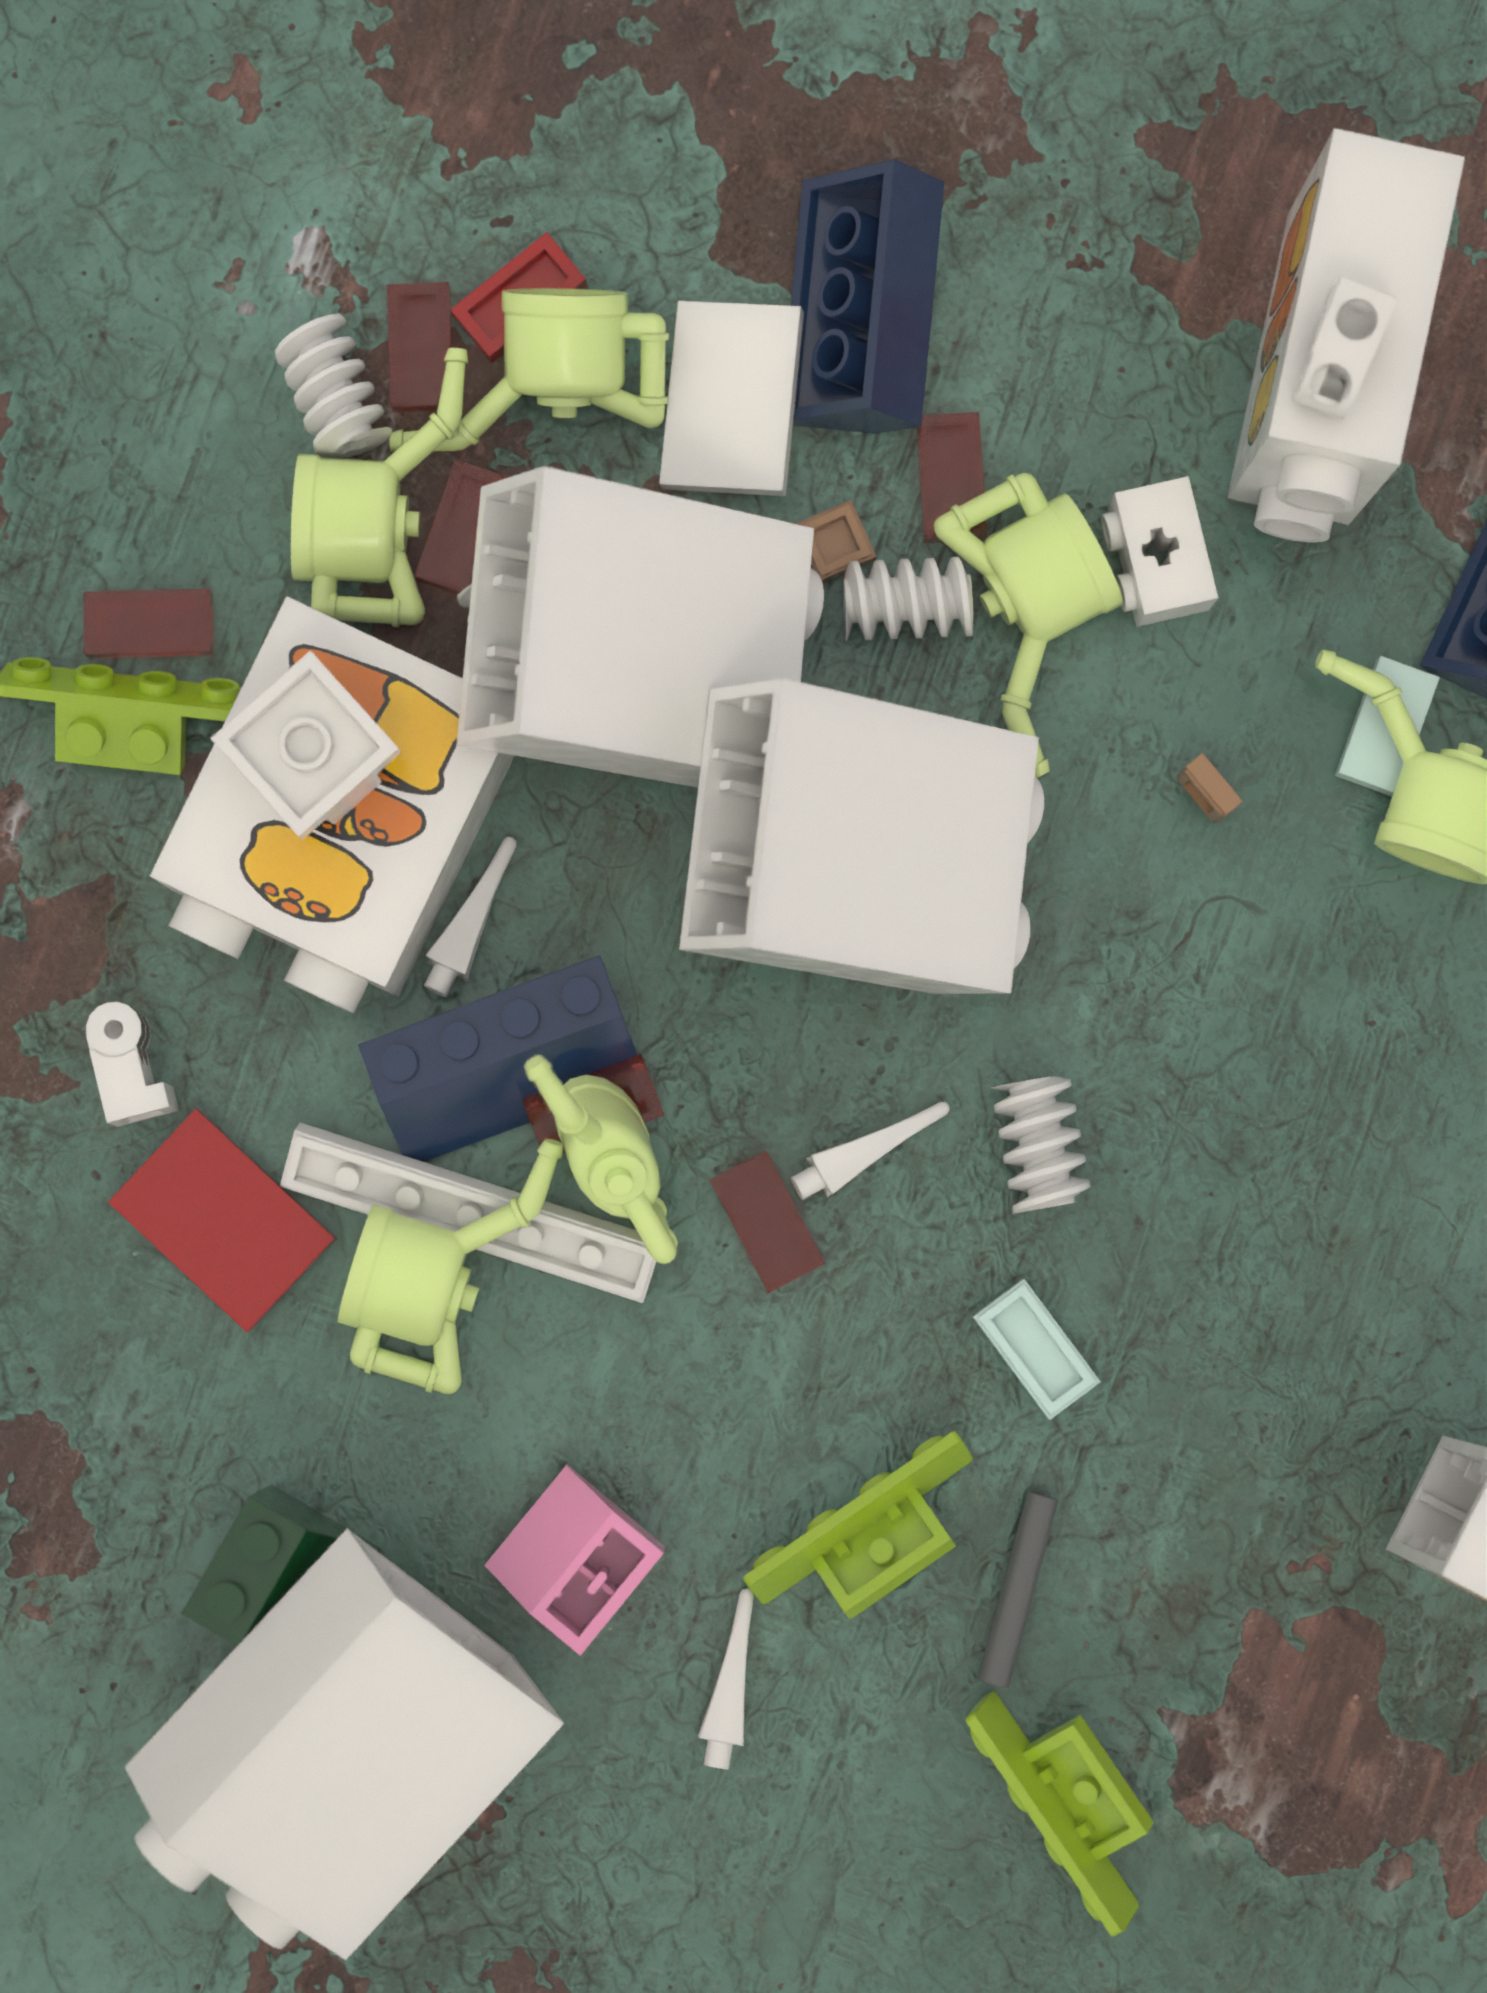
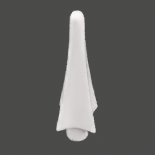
(457, 945)
(842, 1163)
(725, 1714)

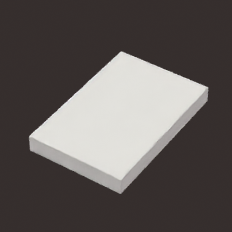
(731, 398)

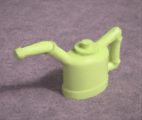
(570, 356)
(357, 524)
(1036, 574)
(1439, 798)
(608, 1152)
(414, 1282)

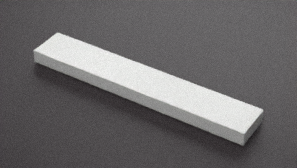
(555, 1242)

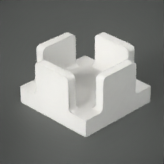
(307, 747)

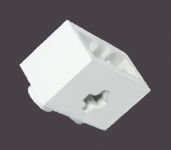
(1169, 518)

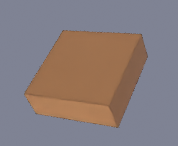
(837, 541)
(1208, 788)

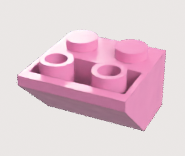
(574, 1559)

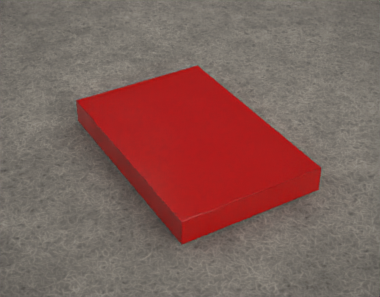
(222, 1220)

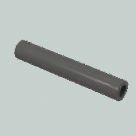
(1018, 1589)

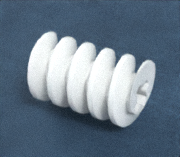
(327, 389)
(907, 598)
(1041, 1143)

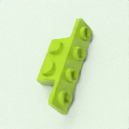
(116, 716)
(872, 1539)
(1073, 1800)

